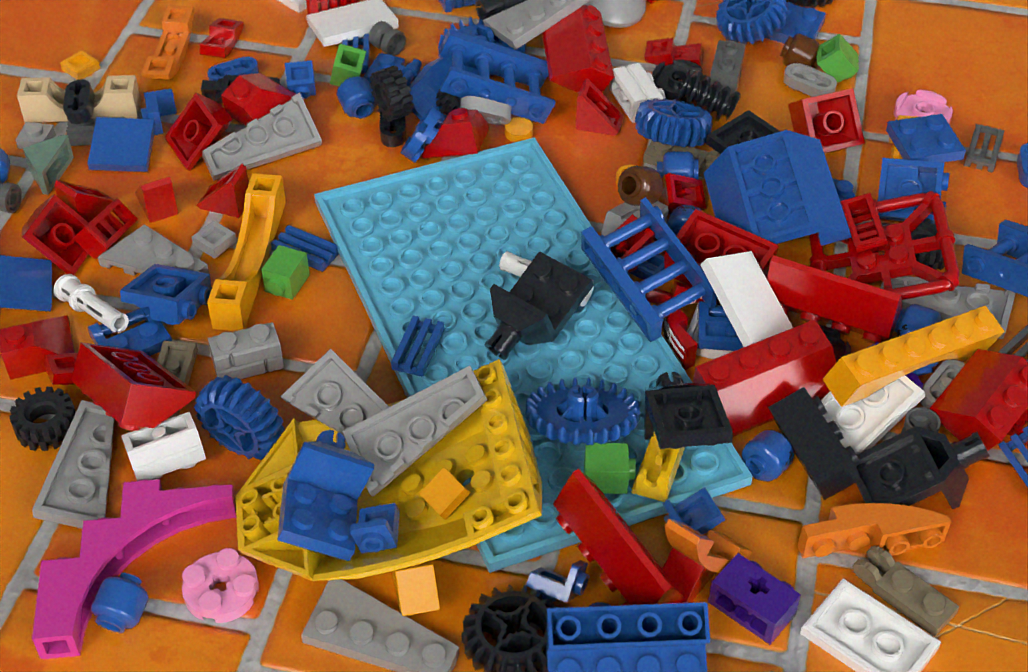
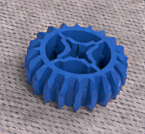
(750, 19)
(673, 122)
(239, 417)

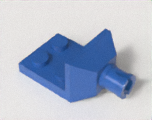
(323, 496)

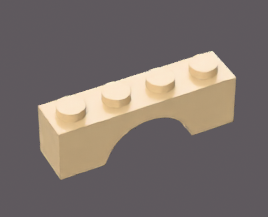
(43, 99)

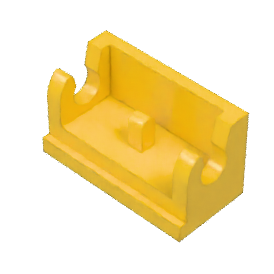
(657, 471)

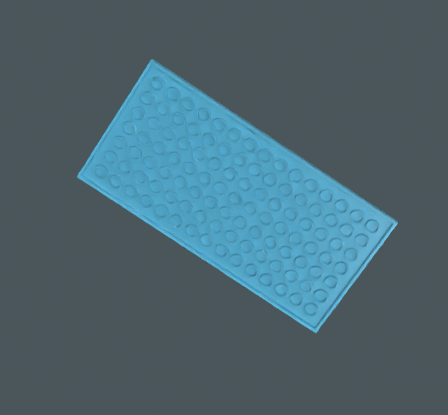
(433, 250)

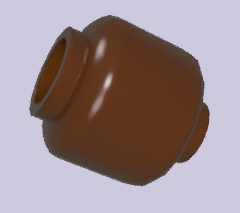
(800, 50)
(638, 183)

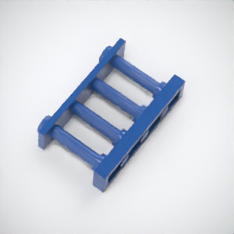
(500, 61)
(994, 267)
(632, 293)

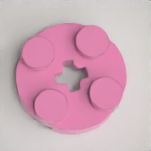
(923, 101)
(216, 568)

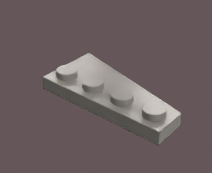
(530, 19)
(274, 136)
(961, 300)
(334, 394)
(413, 426)
(81, 471)
(374, 633)

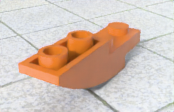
(877, 524)

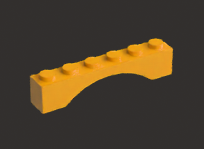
(237, 288)
(875, 367)

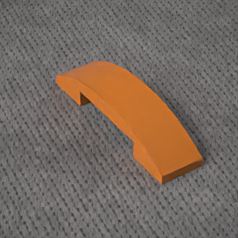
(172, 45)
(708, 551)

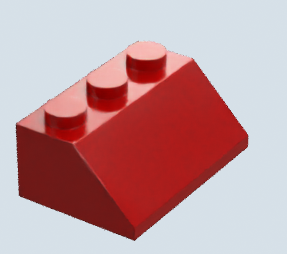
(712, 237)
(985, 397)

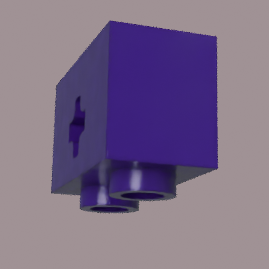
(754, 598)

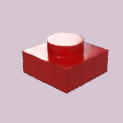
(60, 368)

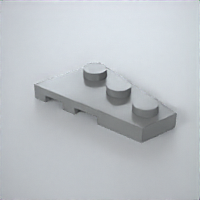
(146, 248)

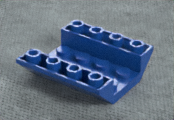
(777, 189)
(628, 638)

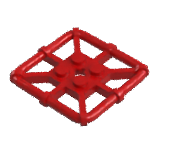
(900, 251)

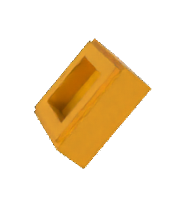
(80, 65)
(444, 493)

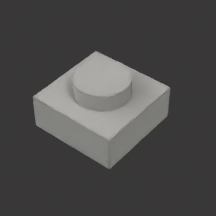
(34, 133)
(214, 239)

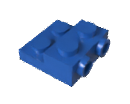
(907, 178)
(168, 292)

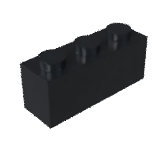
(816, 442)

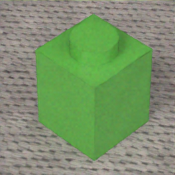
(838, 58)
(347, 64)
(285, 272)
(609, 466)

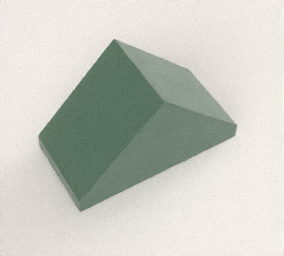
(48, 161)

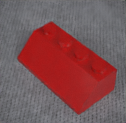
(578, 50)
(834, 300)
(768, 372)
(129, 385)
(612, 544)

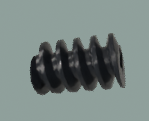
(708, 95)

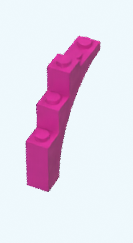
(108, 547)

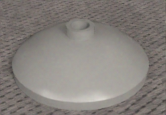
(620, 12)

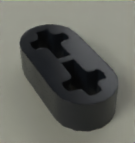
(78, 101)
(392, 139)

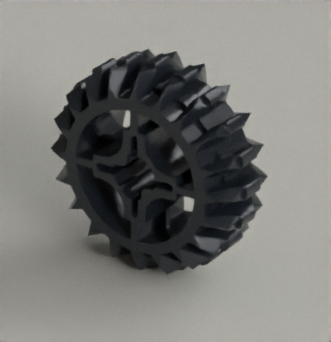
(508, 621)

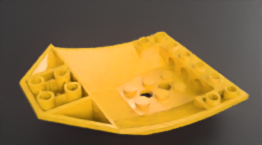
(486, 446)

